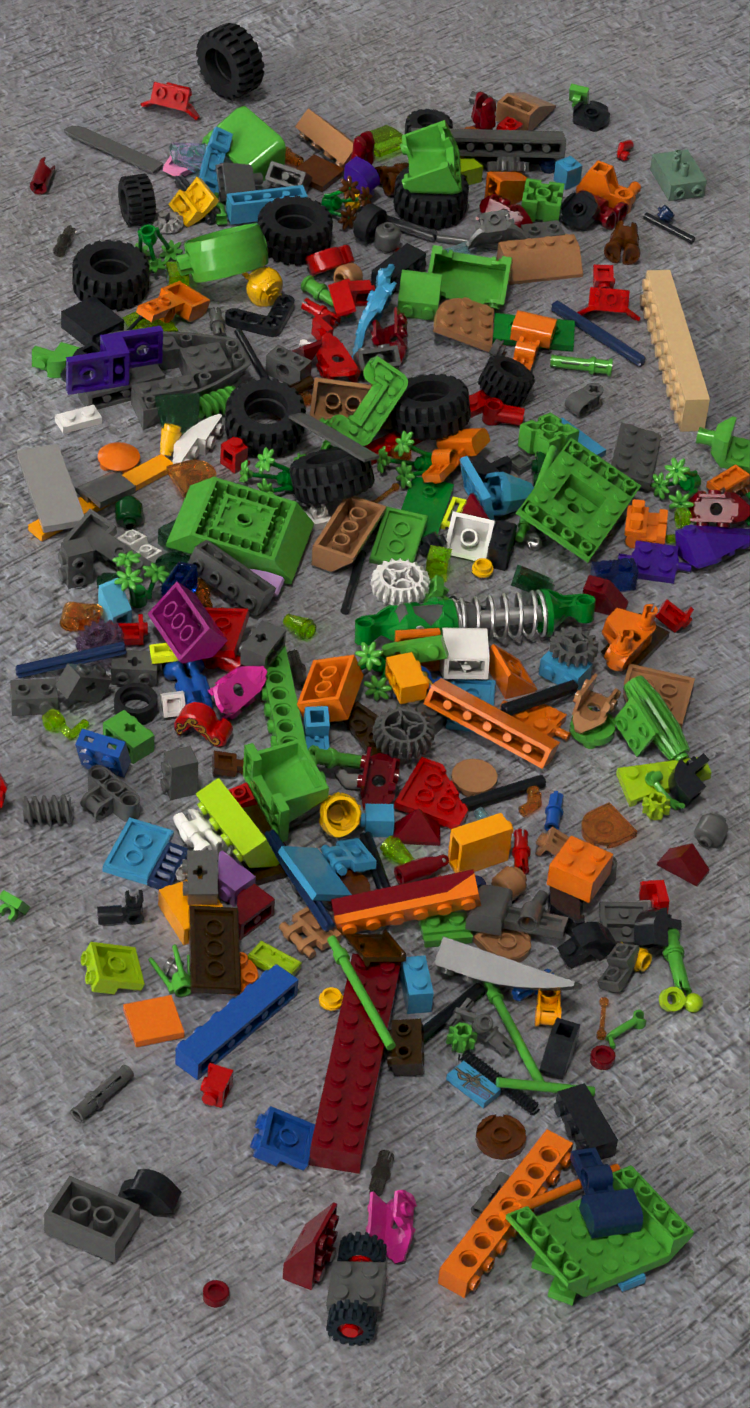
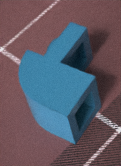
(316, 726)

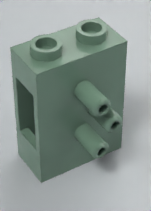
(678, 175)

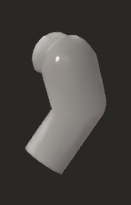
(532, 540)
(349, 781)

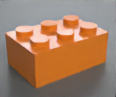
(332, 684)

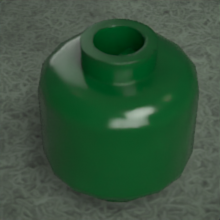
(129, 512)

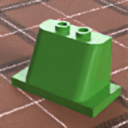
(284, 782)

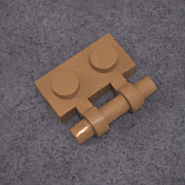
(306, 922)

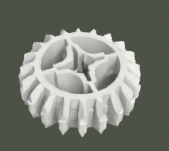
(400, 582)

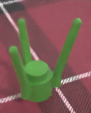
(180, 980)

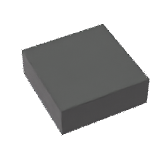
(520, 463)

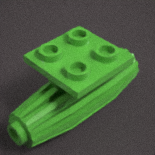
(649, 720)

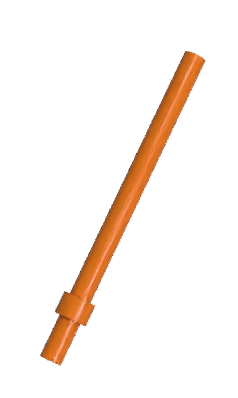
(547, 1196)

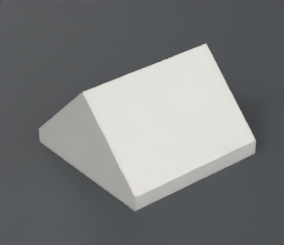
(469, 536)

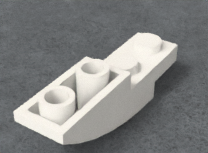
(198, 439)

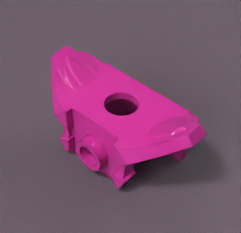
(249, 678)
(381, 1220)

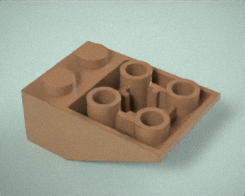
(524, 109)

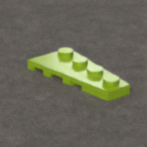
(634, 784)

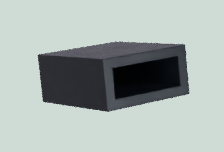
(90, 320)

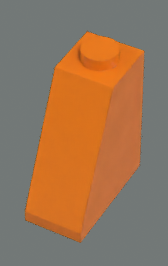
(506, 184)

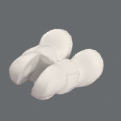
(199, 832)

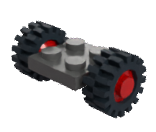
(356, 1288)

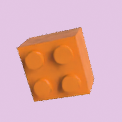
(580, 869)

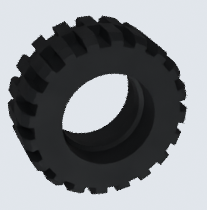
(230, 61)
(430, 209)
(295, 228)
(111, 273)
(269, 397)
(432, 407)
(329, 476)

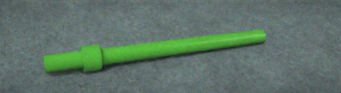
(523, 525)
(342, 958)
(496, 997)

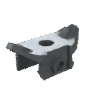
(495, 228)

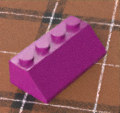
(186, 625)

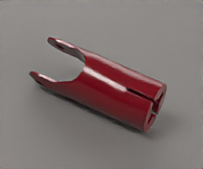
(41, 177)
(419, 868)

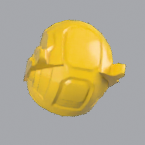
(263, 286)
(339, 814)

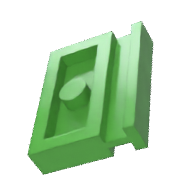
(448, 925)

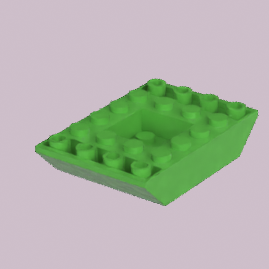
(589, 488)
(268, 542)

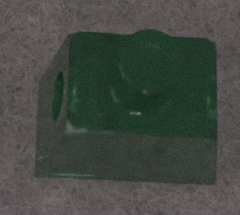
(178, 409)

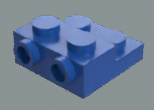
(282, 1139)

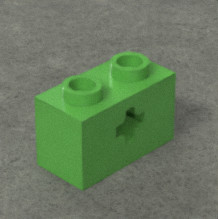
(128, 729)

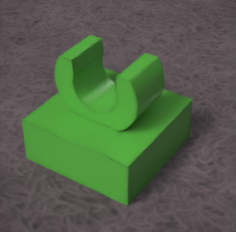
(578, 94)
(437, 589)
(14, 904)

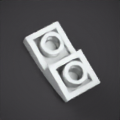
(139, 543)

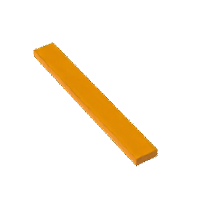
(139, 476)

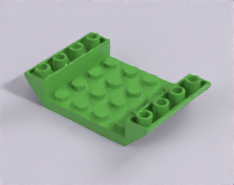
(598, 1263)

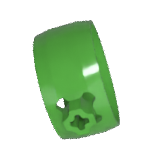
(224, 253)

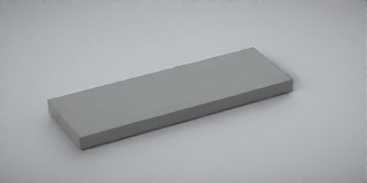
(50, 487)

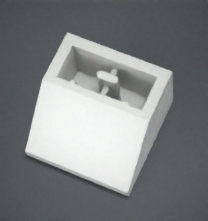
(467, 653)

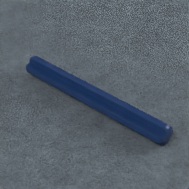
(61, 661)

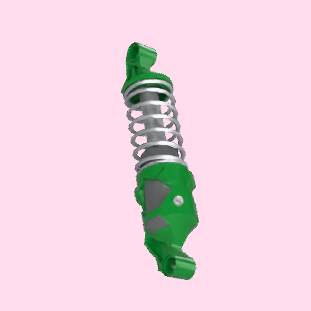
(545, 610)

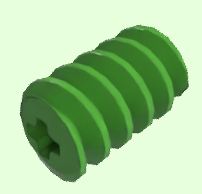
(214, 402)

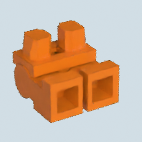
(644, 525)

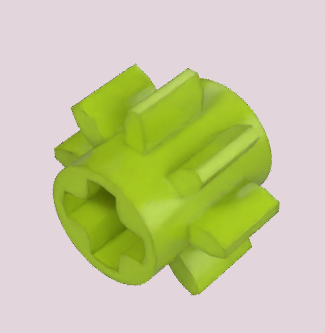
(656, 806)

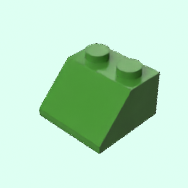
(419, 294)

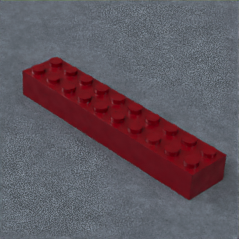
(353, 1070)

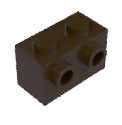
(408, 1054)

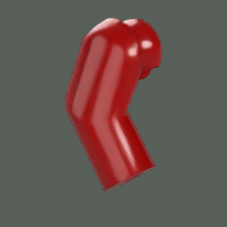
(622, 153)

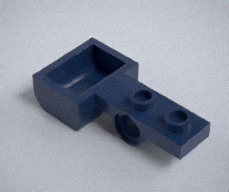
(603, 1208)

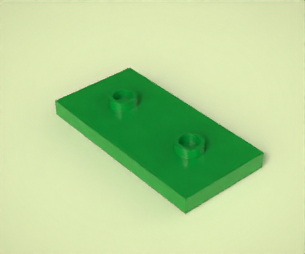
(562, 339)
(428, 500)

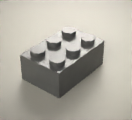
(91, 1219)

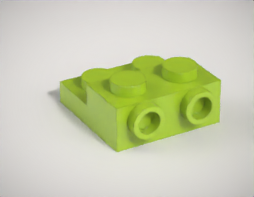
(112, 968)

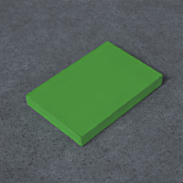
(398, 536)

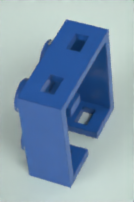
(99, 754)

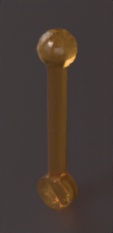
(395, 487)
(601, 1033)

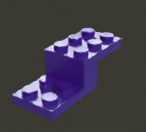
(112, 364)

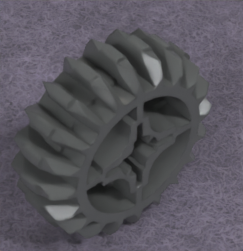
(403, 733)

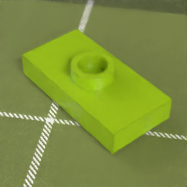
(266, 957)

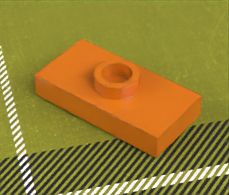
(729, 479)

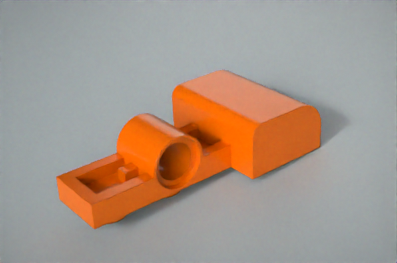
(173, 300)
(531, 333)
(450, 450)

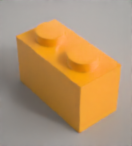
(406, 678)

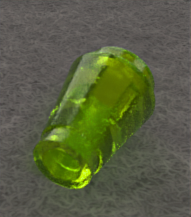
(301, 626)
(396, 850)

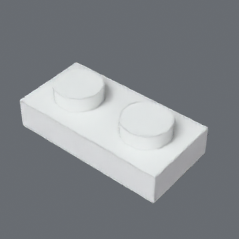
(78, 419)

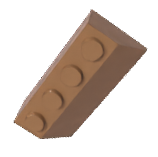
(325, 137)
(542, 258)
(339, 398)
(346, 533)

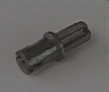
(64, 241)
(297, 669)
(381, 1172)

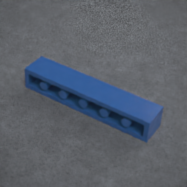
(236, 1021)

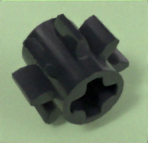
(432, 539)

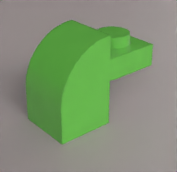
(52, 361)

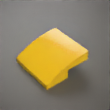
(194, 202)

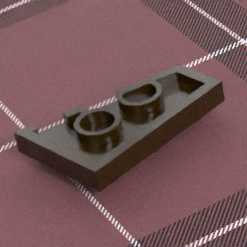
(361, 726)

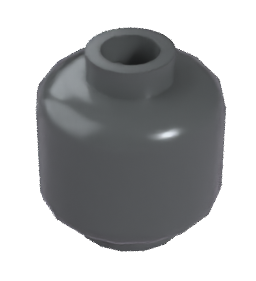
(387, 237)
(711, 830)

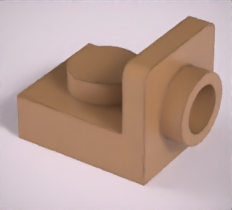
(551, 841)

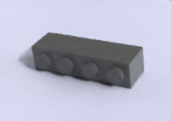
(117, 395)

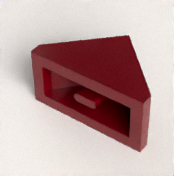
(685, 863)

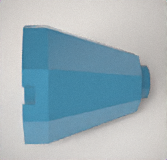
(507, 492)

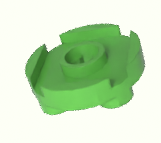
(596, 736)

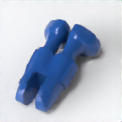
(195, 688)

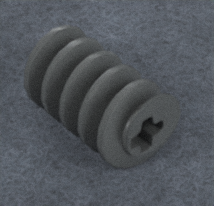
(47, 810)

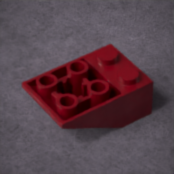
(312, 1249)

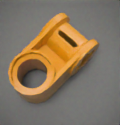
(547, 1007)

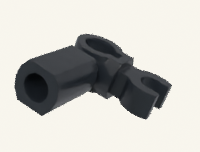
(116, 914)

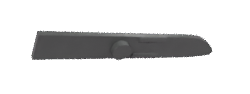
(114, 148)
(334, 437)

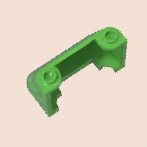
(251, 141)
(432, 160)
(472, 276)
(386, 390)

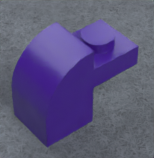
(363, 173)

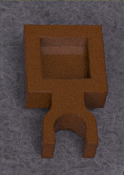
(226, 764)

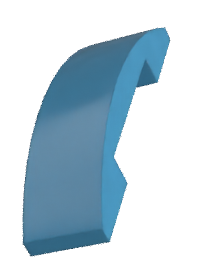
(215, 154)

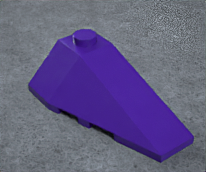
(707, 544)

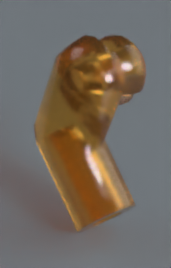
(533, 803)

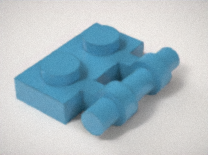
(349, 854)

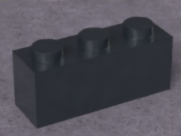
(405, 258)
(585, 1121)

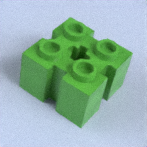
(542, 200)
(544, 433)

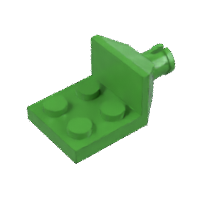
(726, 448)

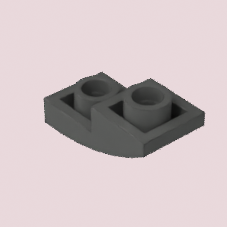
(621, 964)

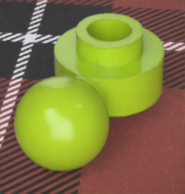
(692, 1002)

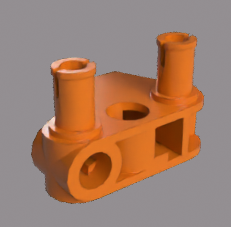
(602, 181)
(628, 635)

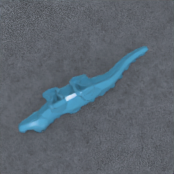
(377, 302)

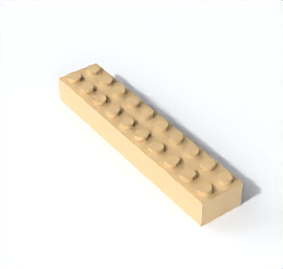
(675, 350)

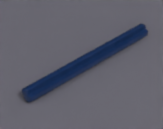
(598, 333)
(316, 907)

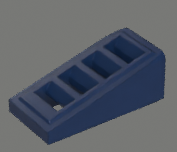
(174, 854)

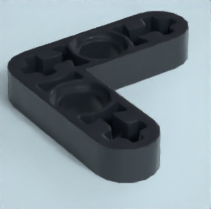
(240, 318)

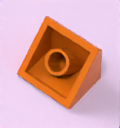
(509, 673)

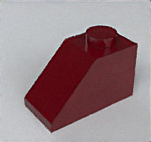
(606, 595)
(254, 909)

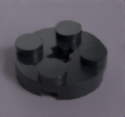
(591, 115)
(586, 217)

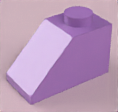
(232, 878)

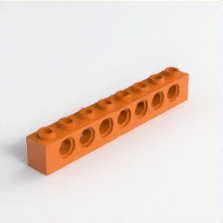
(531, 1178)

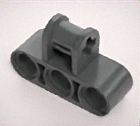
(109, 795)

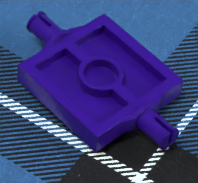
(657, 561)

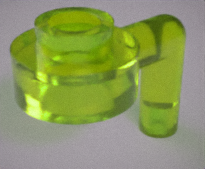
(681, 519)
(55, 722)

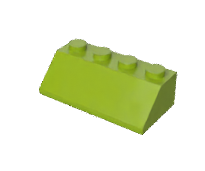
(235, 825)

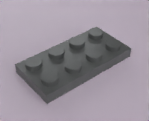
(636, 453)

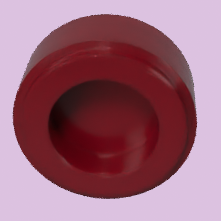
(602, 1057)
(215, 1293)

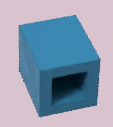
(568, 172)
(378, 819)

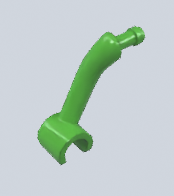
(221, 218)
(653, 779)
(637, 1022)

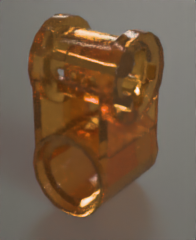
(78, 615)

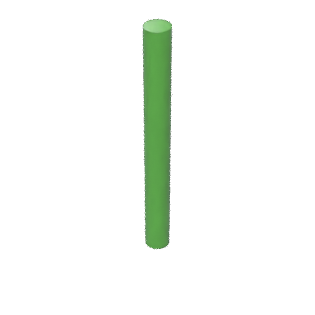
(535, 1085)

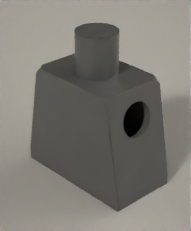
(236, 178)

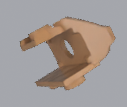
(583, 717)

